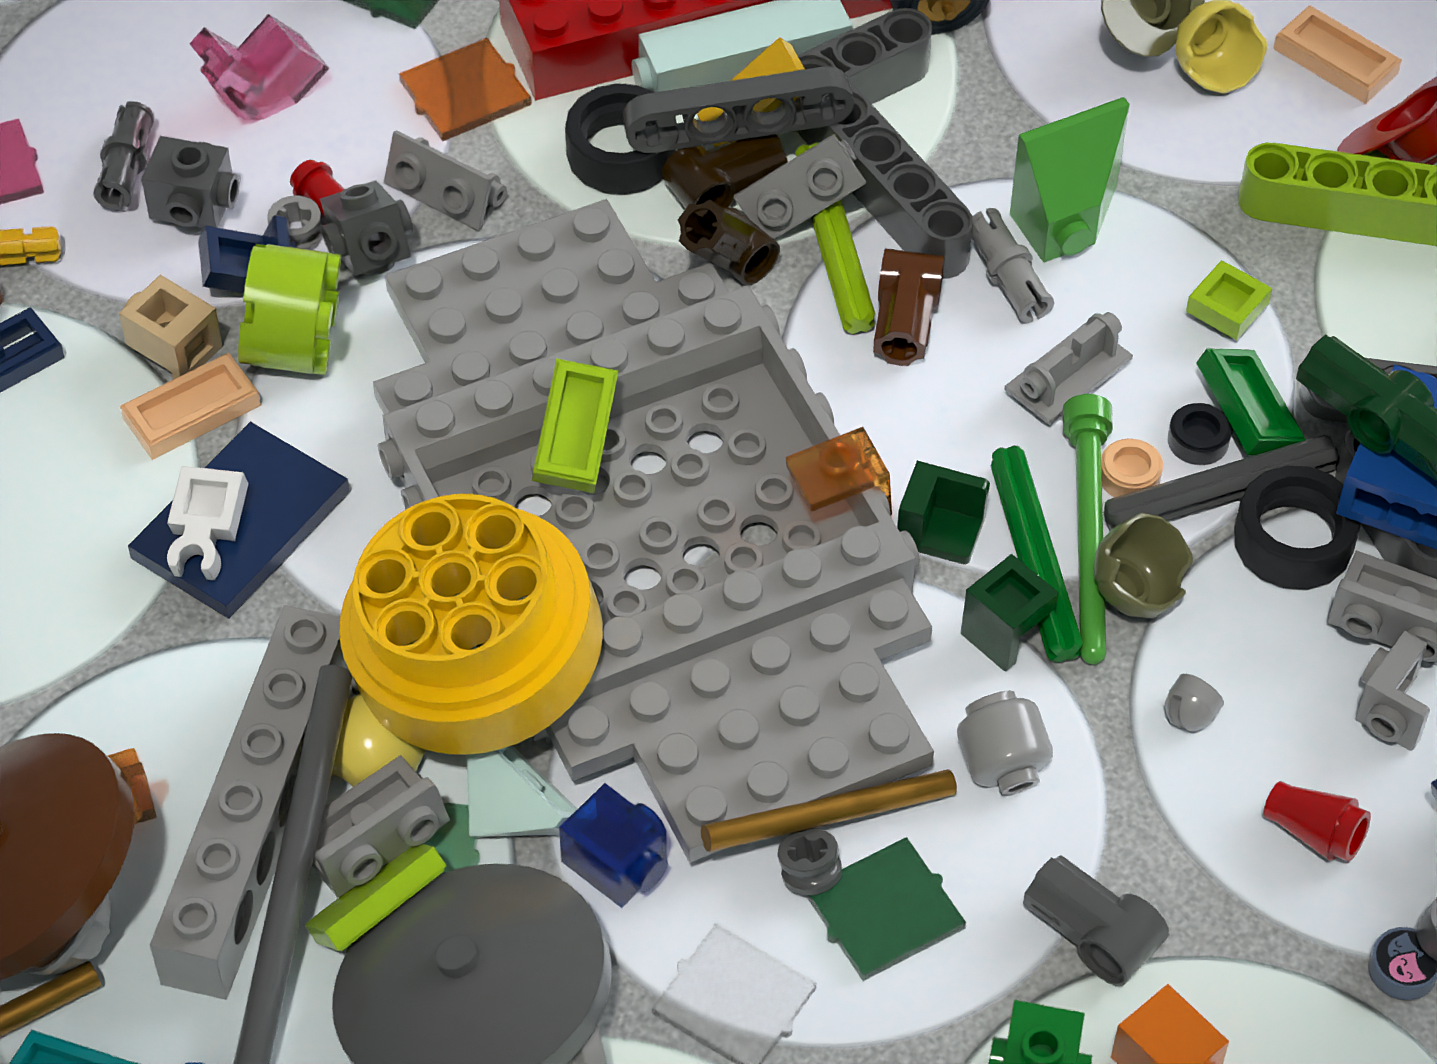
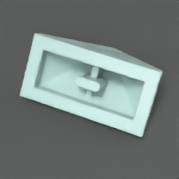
(512, 797)

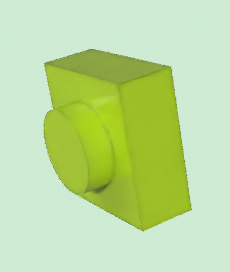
(1229, 299)

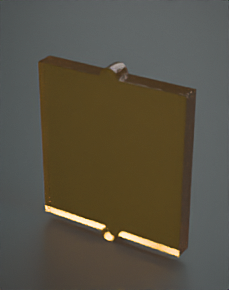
(465, 89)

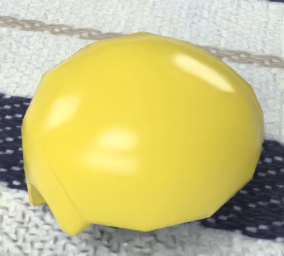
(1220, 46)
(367, 745)

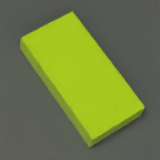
(575, 425)
(371, 902)

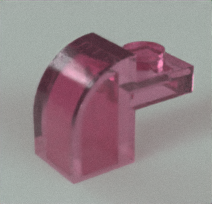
(263, 73)

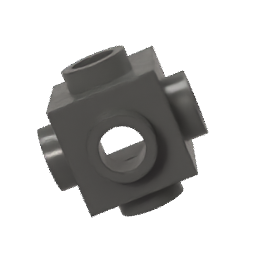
(189, 183)
(366, 228)

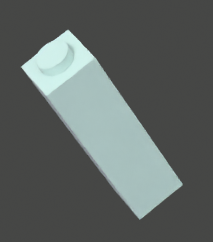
(725, 43)

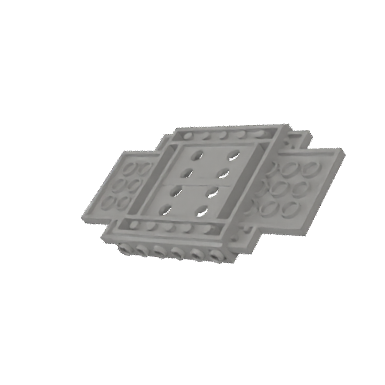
(723, 678)

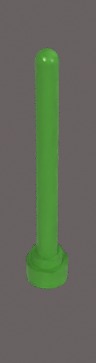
(1087, 425)

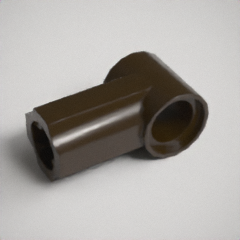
(721, 171)
(728, 240)

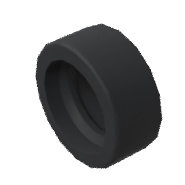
(602, 169)
(1286, 564)

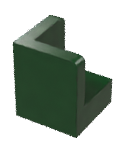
(944, 511)
(1004, 608)

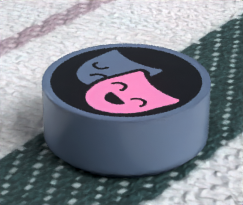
(1401, 965)

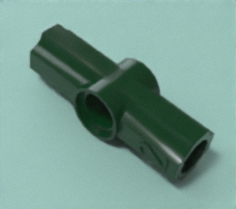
(1379, 407)

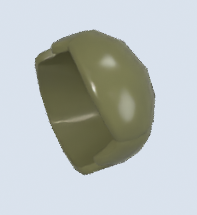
(1142, 566)

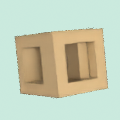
(171, 326)

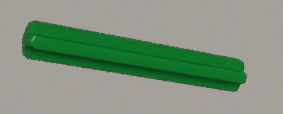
(1035, 548)

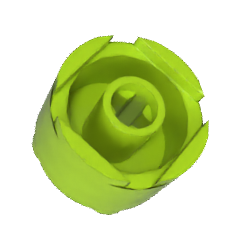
(289, 308)

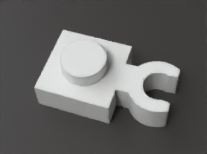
(203, 510)

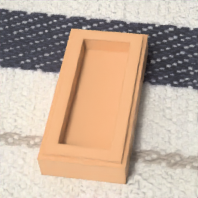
(1337, 54)
(190, 405)

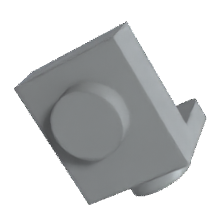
(1384, 702)

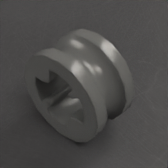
(810, 861)

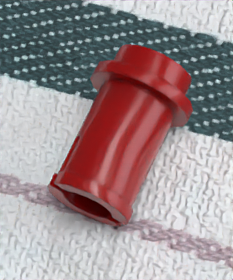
(314, 181)

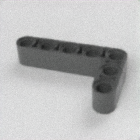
(899, 184)

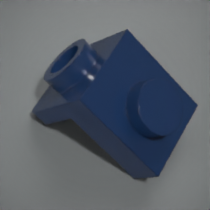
(227, 253)

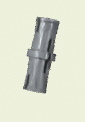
(1010, 266)

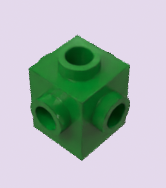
(1041, 1037)

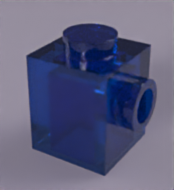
(615, 845)

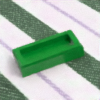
(1249, 399)

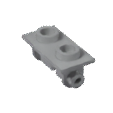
(441, 180)
(801, 187)
(1071, 367)

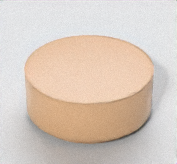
(1130, 466)

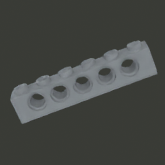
(245, 814)

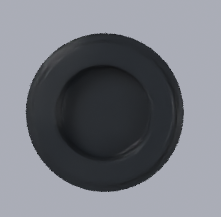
(1199, 434)

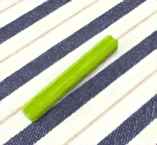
(843, 265)

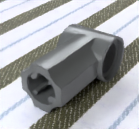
(1110, 931)

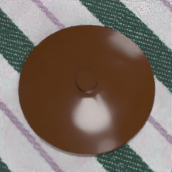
(60, 842)

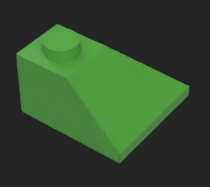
(1068, 178)

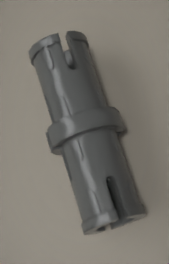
(124, 155)

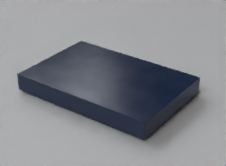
(281, 507)

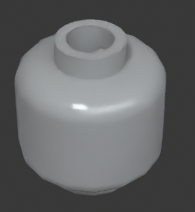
(1004, 742)

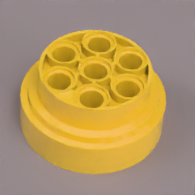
(533, 648)

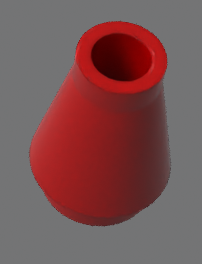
(1322, 820)

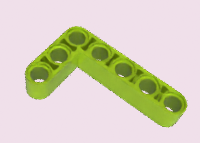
(1340, 192)

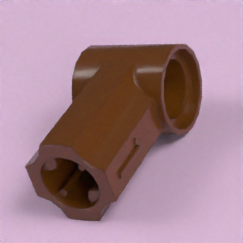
(907, 295)

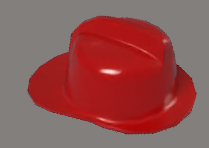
(1402, 132)

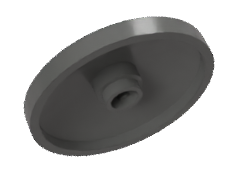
(476, 973)

